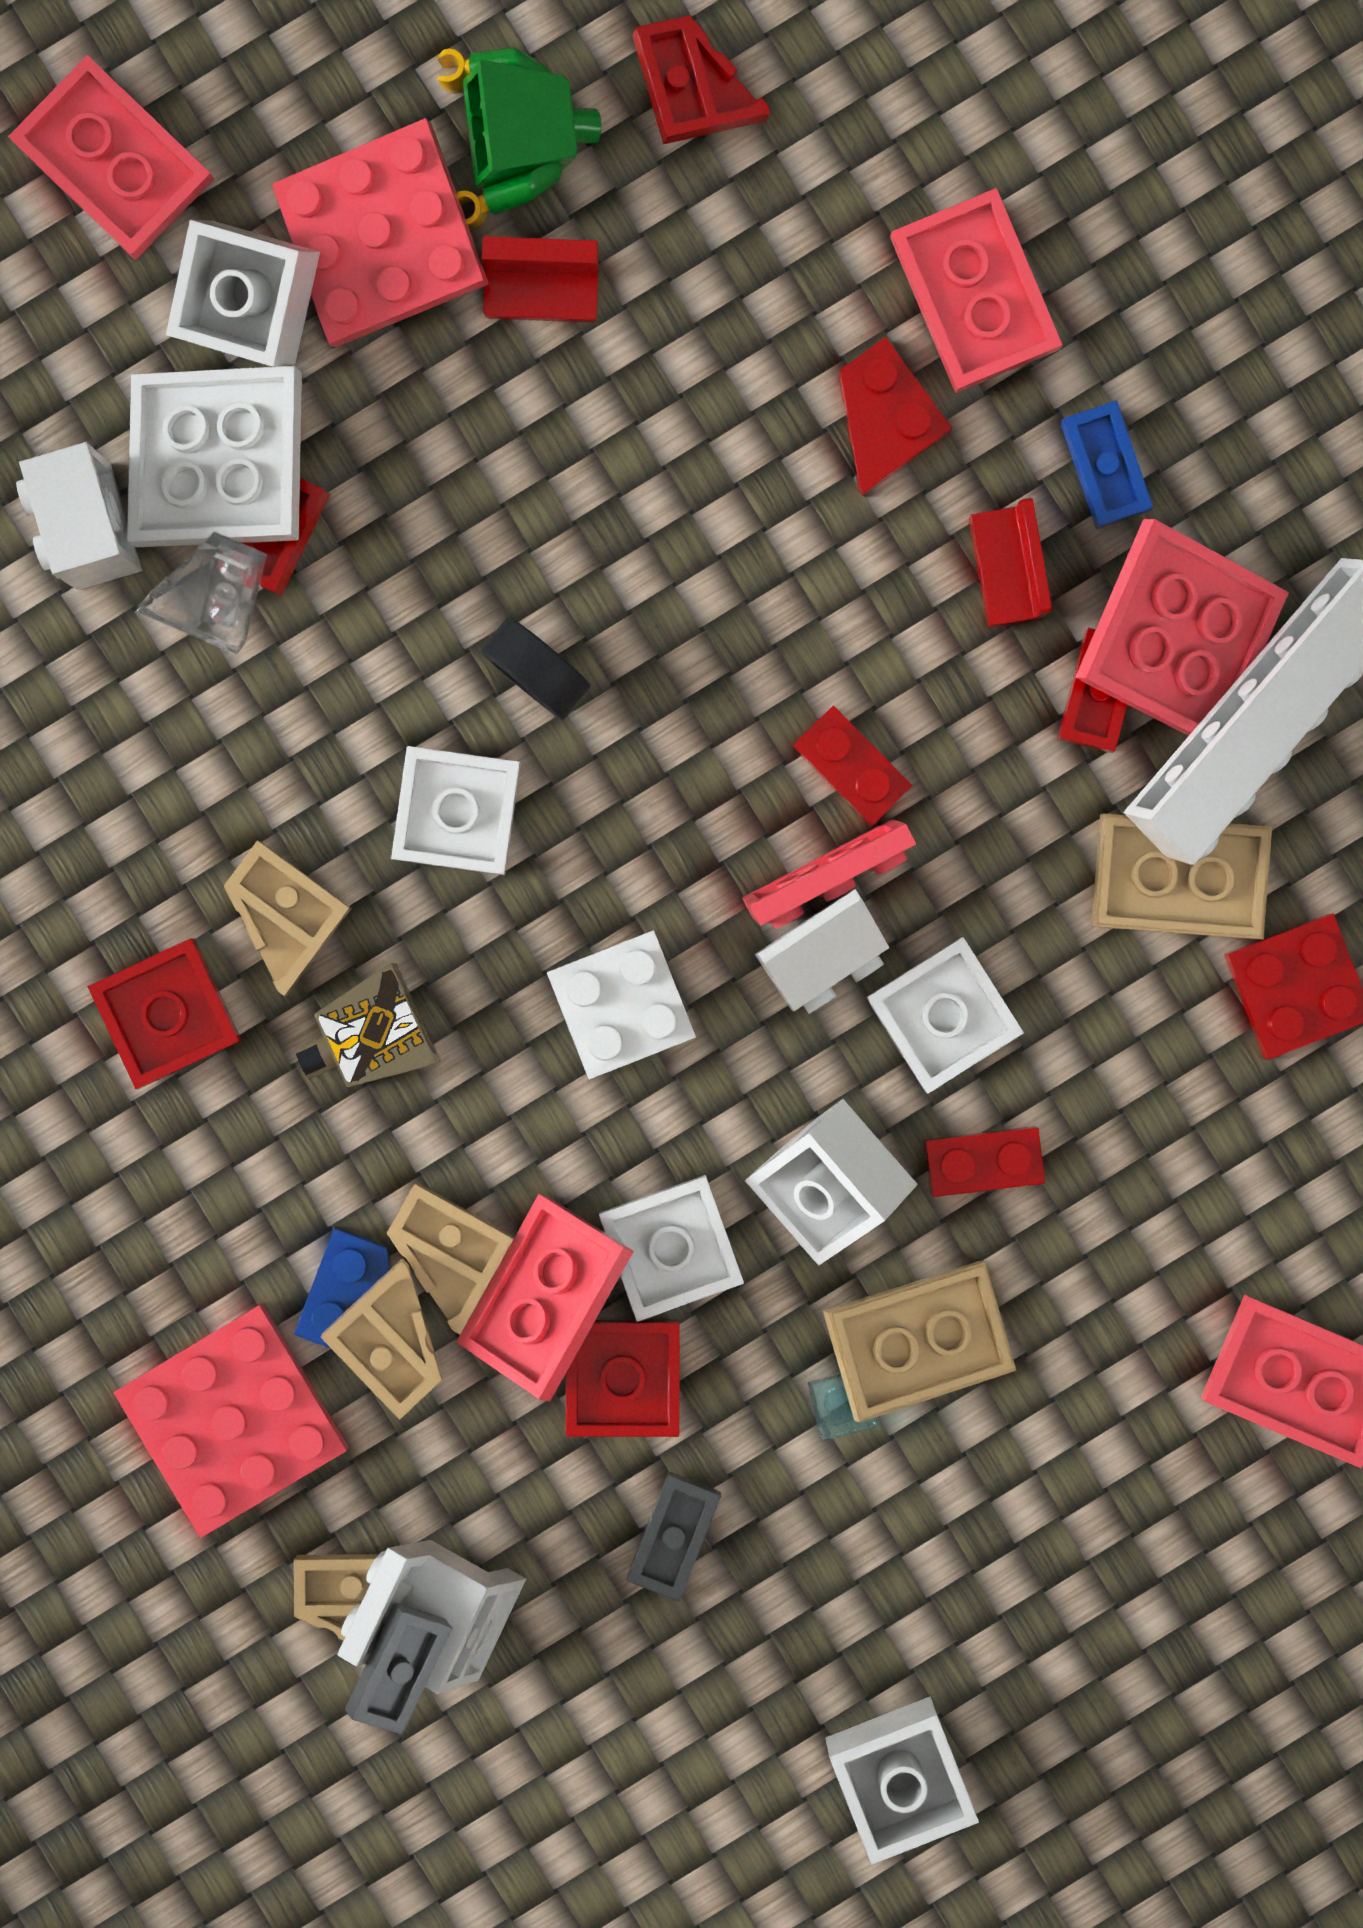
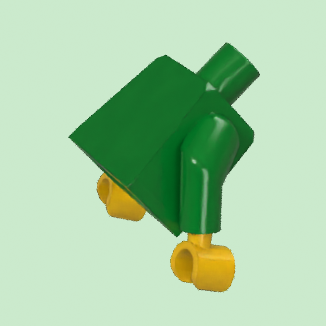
(516, 126)

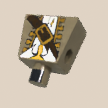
(370, 1032)

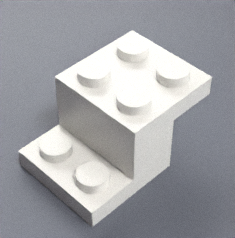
(440, 1584)

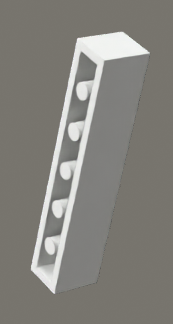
(1257, 721)

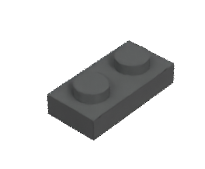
(673, 1536)
(398, 1668)

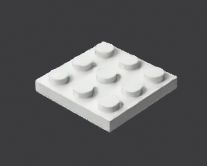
(214, 456)

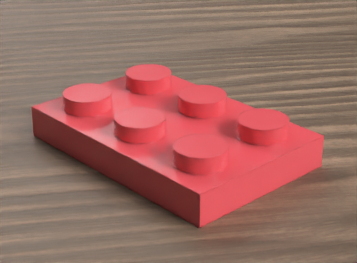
(111, 157)
(975, 290)
(830, 874)
(544, 1297)
(1291, 1380)

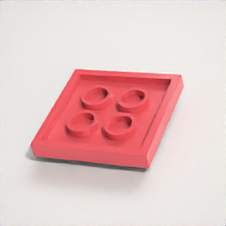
(383, 231)
(1178, 628)
(231, 1420)

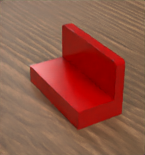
(541, 279)
(1010, 565)

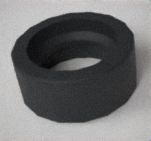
(535, 668)

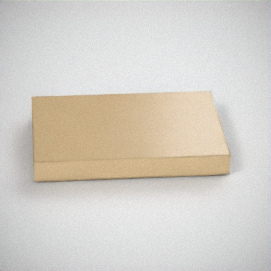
(1158, 894)
(919, 1341)

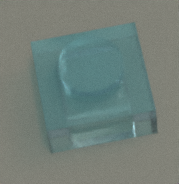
(833, 1409)

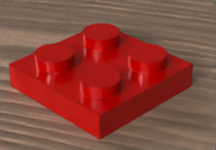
(1297, 986)
(164, 1013)
(625, 1381)

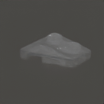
(210, 593)

